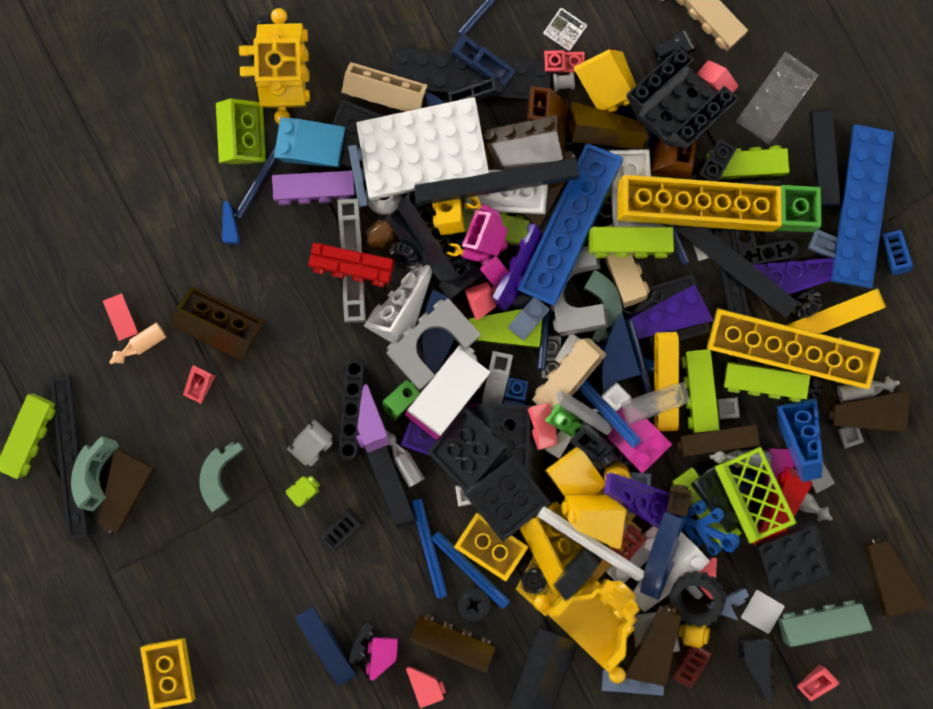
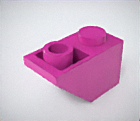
(493, 270)
(383, 655)

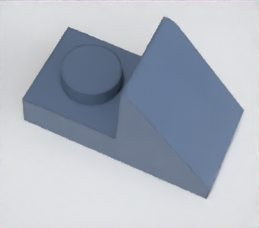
(528, 318)
(736, 598)

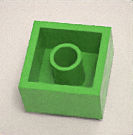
(800, 208)

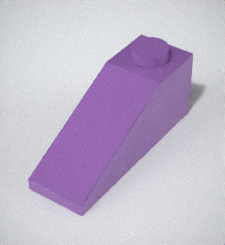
(370, 424)

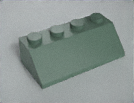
(824, 623)

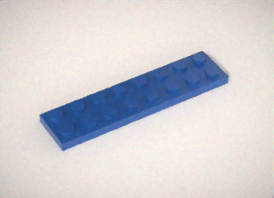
(862, 206)
(570, 225)

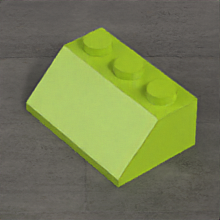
(240, 132)

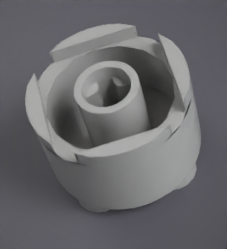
(310, 443)

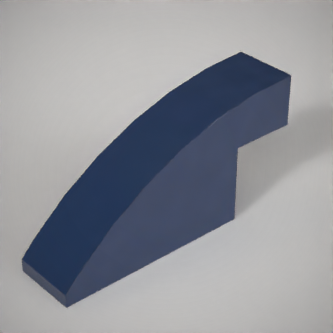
(436, 341)
(620, 357)
(325, 645)

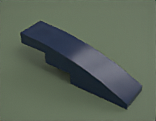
(661, 556)

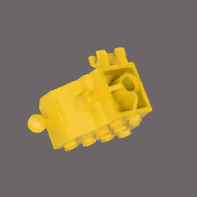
(283, 83)
(598, 620)

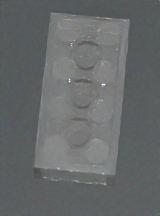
(777, 98)

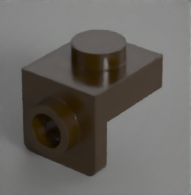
(679, 500)

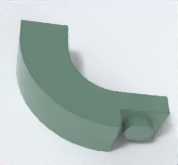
(607, 294)
(86, 473)
(210, 475)

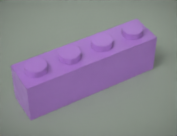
(313, 186)

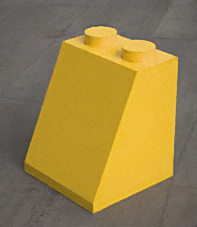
(607, 80)
(575, 474)
(596, 517)

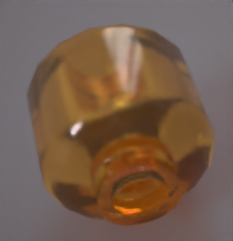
(380, 234)

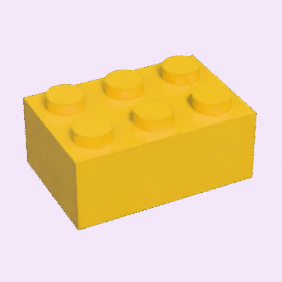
(487, 549)
(167, 673)

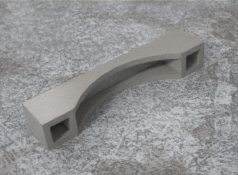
(351, 240)

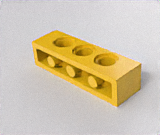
(450, 221)

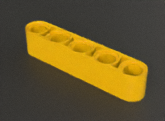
(842, 313)
(665, 374)

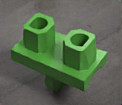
(565, 421)

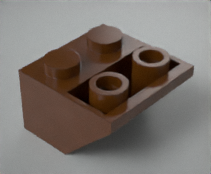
(545, 103)
(672, 160)

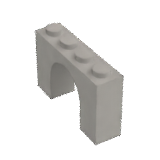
(445, 317)
(579, 320)

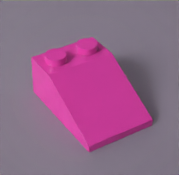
(651, 447)

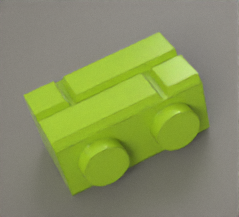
(303, 490)

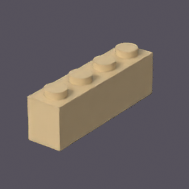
(717, 21)
(383, 88)
(627, 279)
(571, 373)

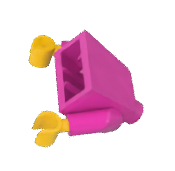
(484, 235)

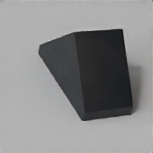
(591, 443)

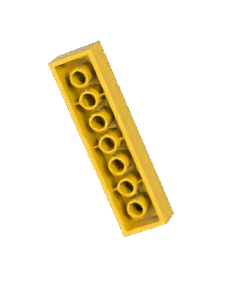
(698, 203)
(793, 348)

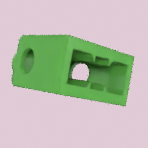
(396, 403)

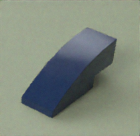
(482, 60)

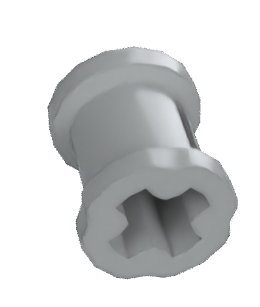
(563, 81)

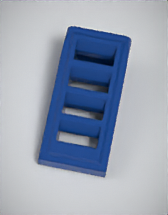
(229, 228)
(904, 268)

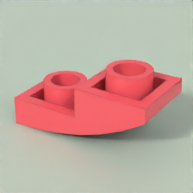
(562, 61)
(120, 317)
(543, 432)

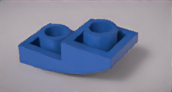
(515, 392)

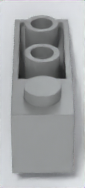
(497, 379)

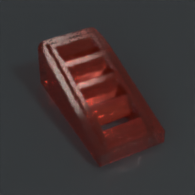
(636, 544)
(707, 655)

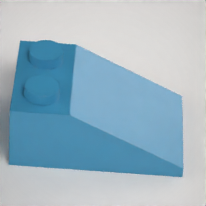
(309, 142)

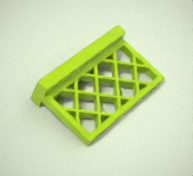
(738, 502)

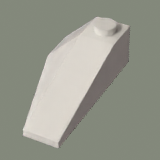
(402, 306)
(686, 559)

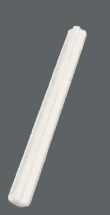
(591, 544)

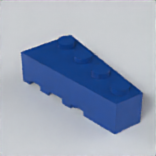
(802, 436)

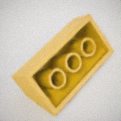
(550, 546)

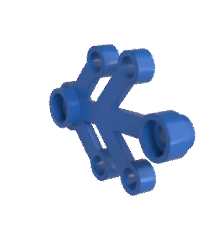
(728, 541)

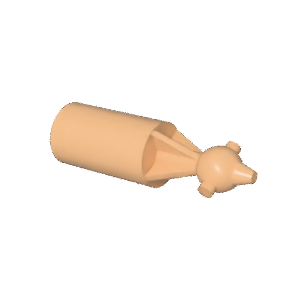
(140, 343)

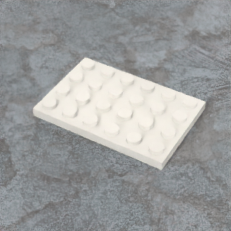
(421, 147)

